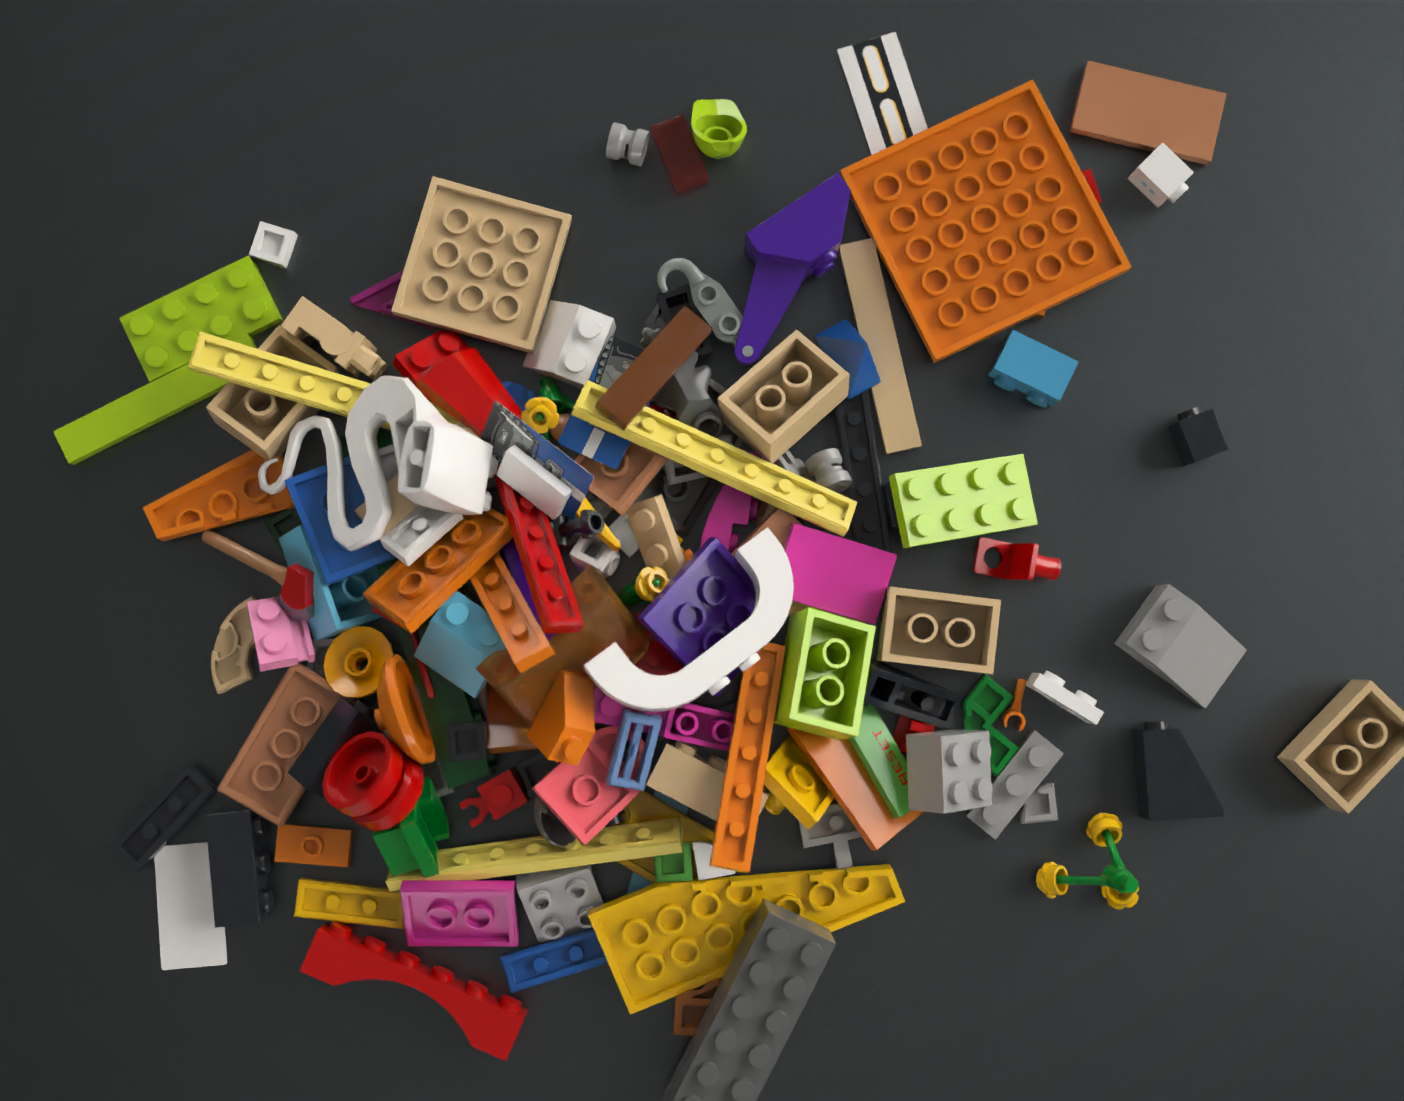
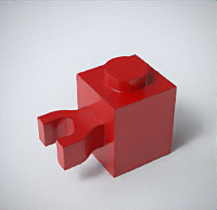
(498, 796)

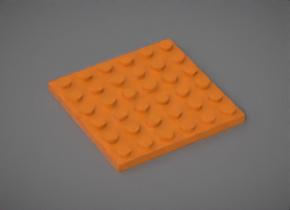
(984, 221)

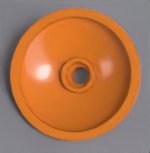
(402, 711)

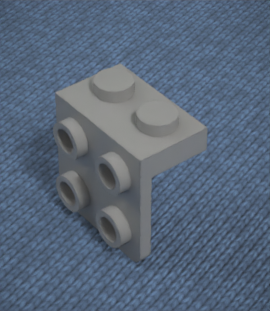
(558, 900)

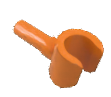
(1015, 707)

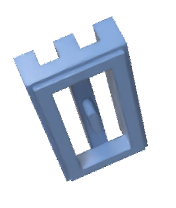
(639, 719)

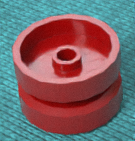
(373, 781)

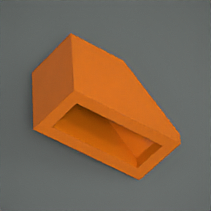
(565, 719)

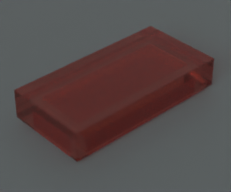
(679, 154)

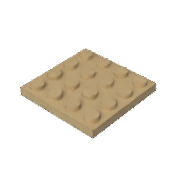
(482, 264)

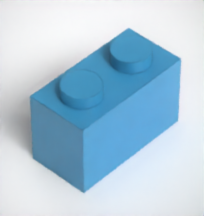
(1032, 369)

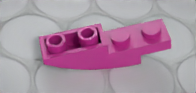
(729, 509)
(687, 723)

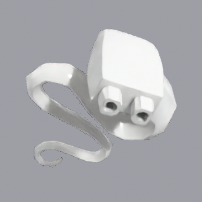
(435, 460)

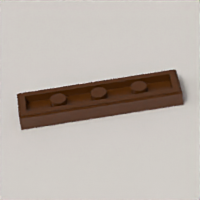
(653, 368)

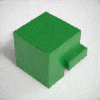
(413, 840)

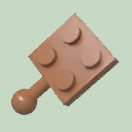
(623, 485)

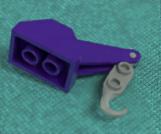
(784, 253)

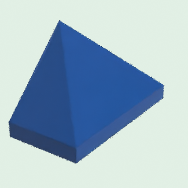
(852, 353)

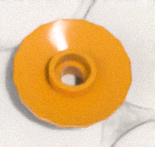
(345, 658)

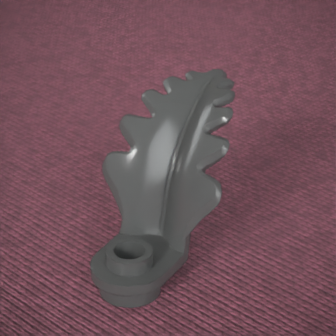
(688, 393)

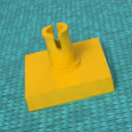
(795, 785)

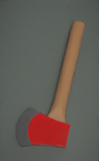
(296, 581)

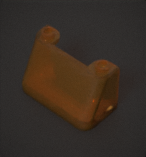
(604, 621)

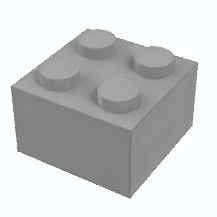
(949, 770)

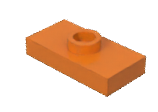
(314, 845)

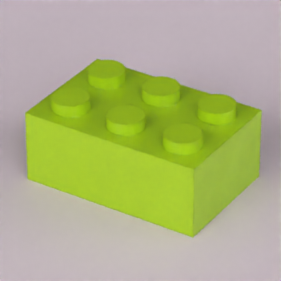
(824, 674)

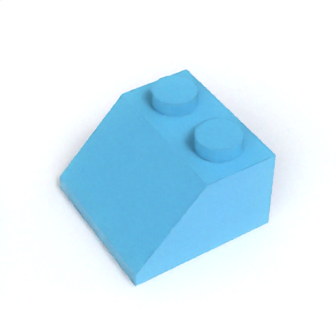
(458, 642)

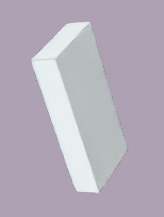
(534, 482)

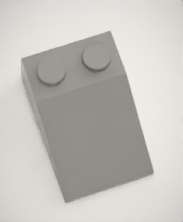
(1181, 644)

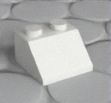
(570, 343)

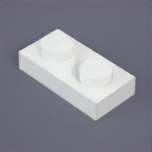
(418, 532)
(1078, 704)

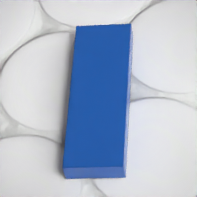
(552, 960)

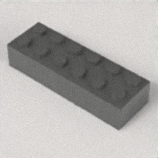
(753, 1008)

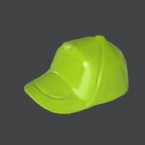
(717, 127)

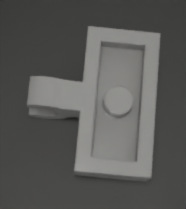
(832, 828)

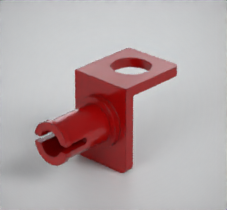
(1016, 562)

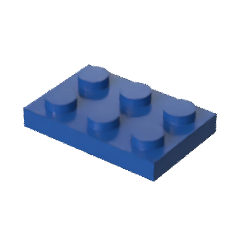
(310, 500)

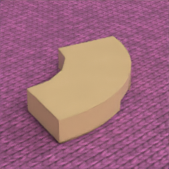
(233, 650)

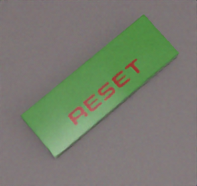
(882, 761)

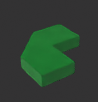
(980, 710)

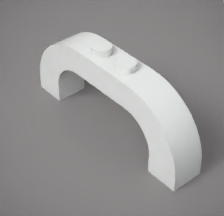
(773, 584)

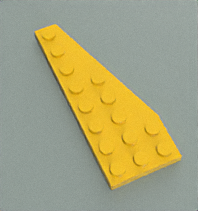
(689, 930)

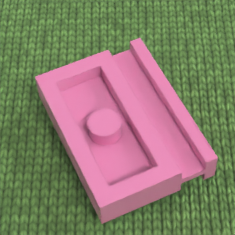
(277, 636)

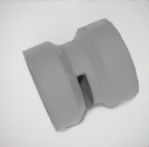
(627, 144)
(828, 470)

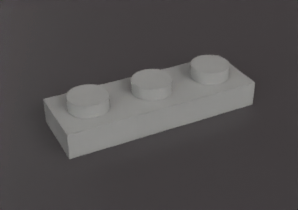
(1016, 783)

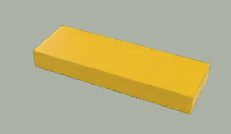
(349, 903)

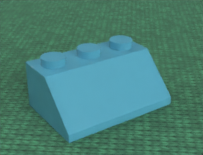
(336, 605)

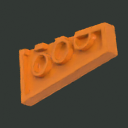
(218, 499)

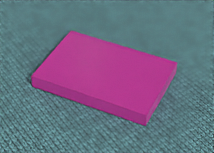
(838, 573)
(460, 913)

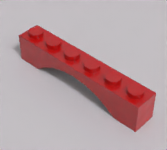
(343, 957)

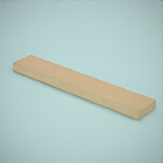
(876, 327)

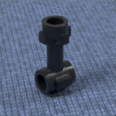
(588, 525)

